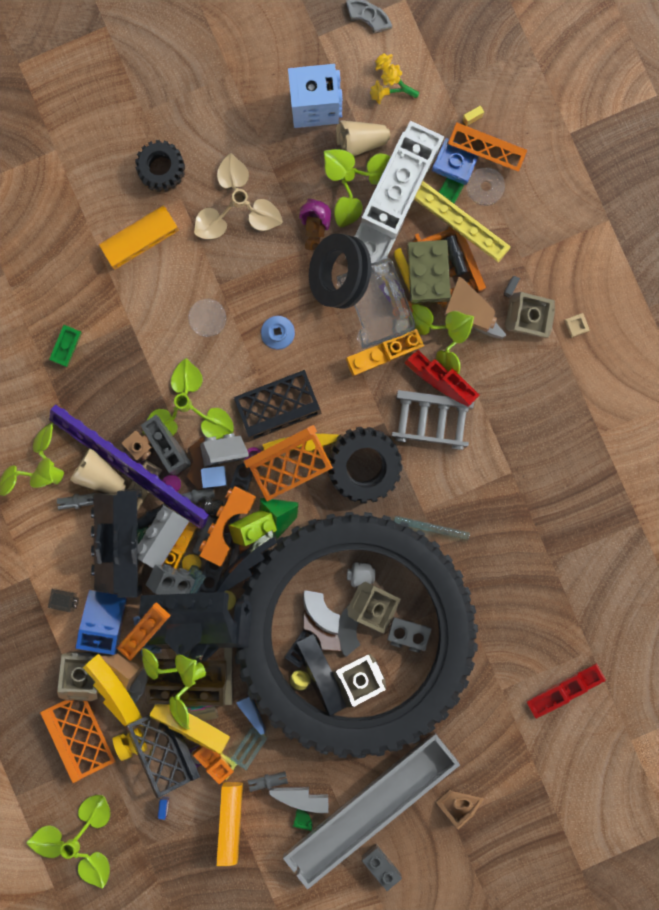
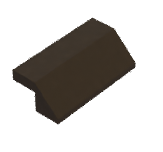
(206, 692)

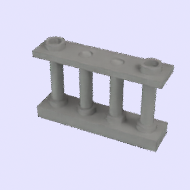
(425, 401)

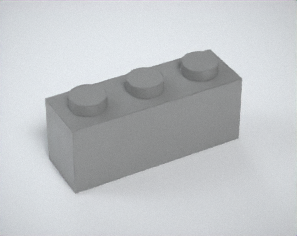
(161, 537)

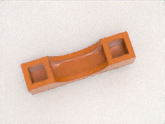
(237, 503)

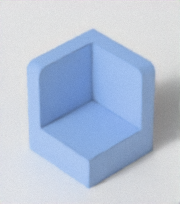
(214, 477)

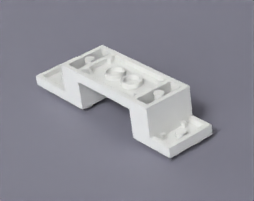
(397, 189)

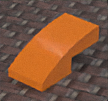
(214, 764)

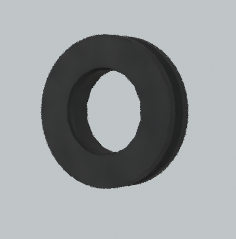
(357, 276)

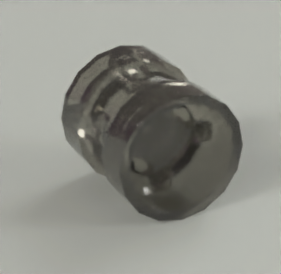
(210, 506)

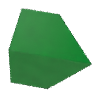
(283, 513)

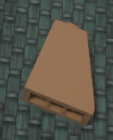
(469, 302)

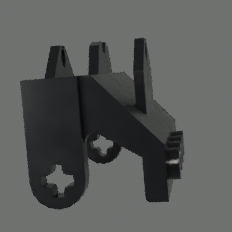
(116, 543)
(199, 623)

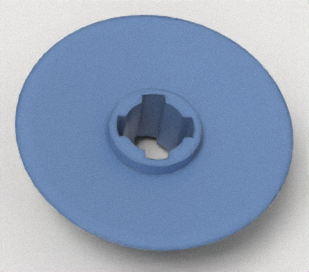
(280, 341)

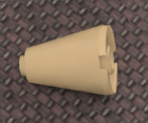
(360, 136)
(97, 474)

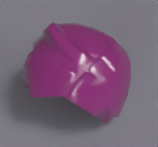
(316, 209)

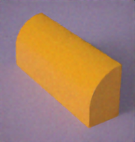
(139, 237)
(229, 823)

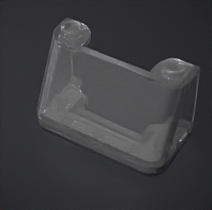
(383, 307)

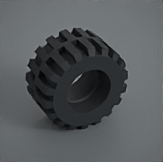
(155, 151)

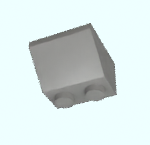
(223, 450)

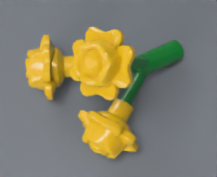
(390, 76)

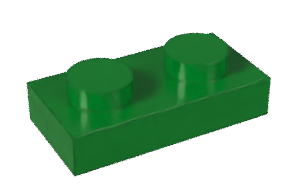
(65, 346)

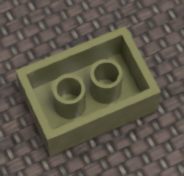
(428, 271)

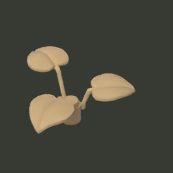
(235, 174)

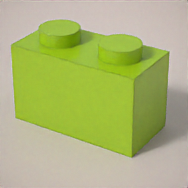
(252, 527)

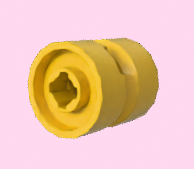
(124, 745)

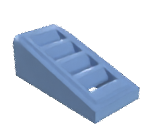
(250, 710)

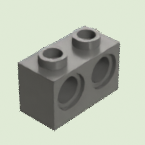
(169, 580)
(410, 629)
(381, 867)

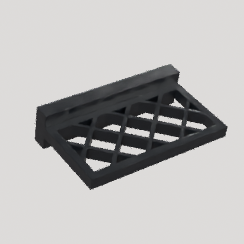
(281, 421)
(178, 749)

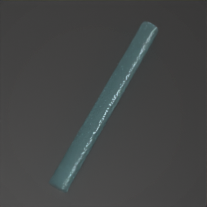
(433, 528)

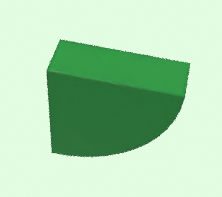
(302, 820)

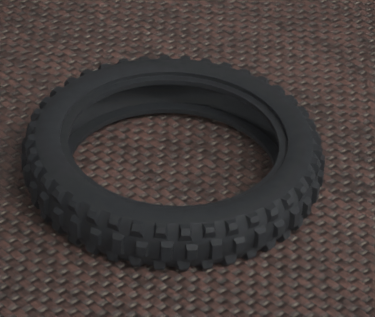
(432, 699)

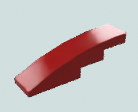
(447, 382)
(566, 690)

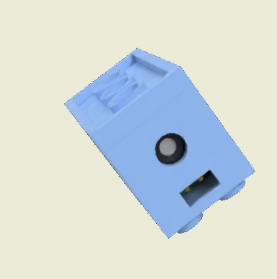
(312, 98)

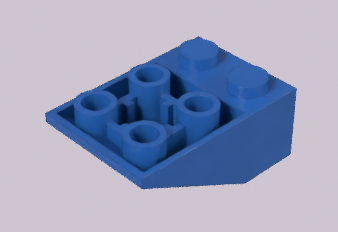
(101, 623)

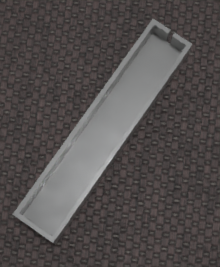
(371, 810)

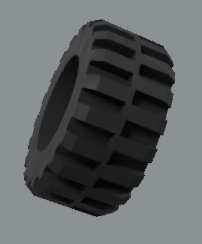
(378, 485)

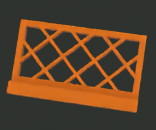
(285, 447)
(65, 749)

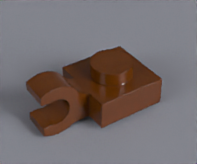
(314, 230)

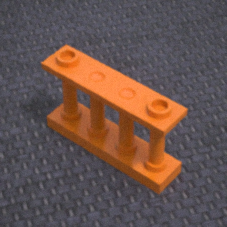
(476, 280)

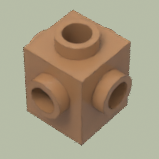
(131, 445)

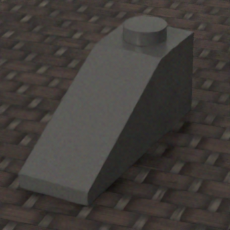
(166, 446)

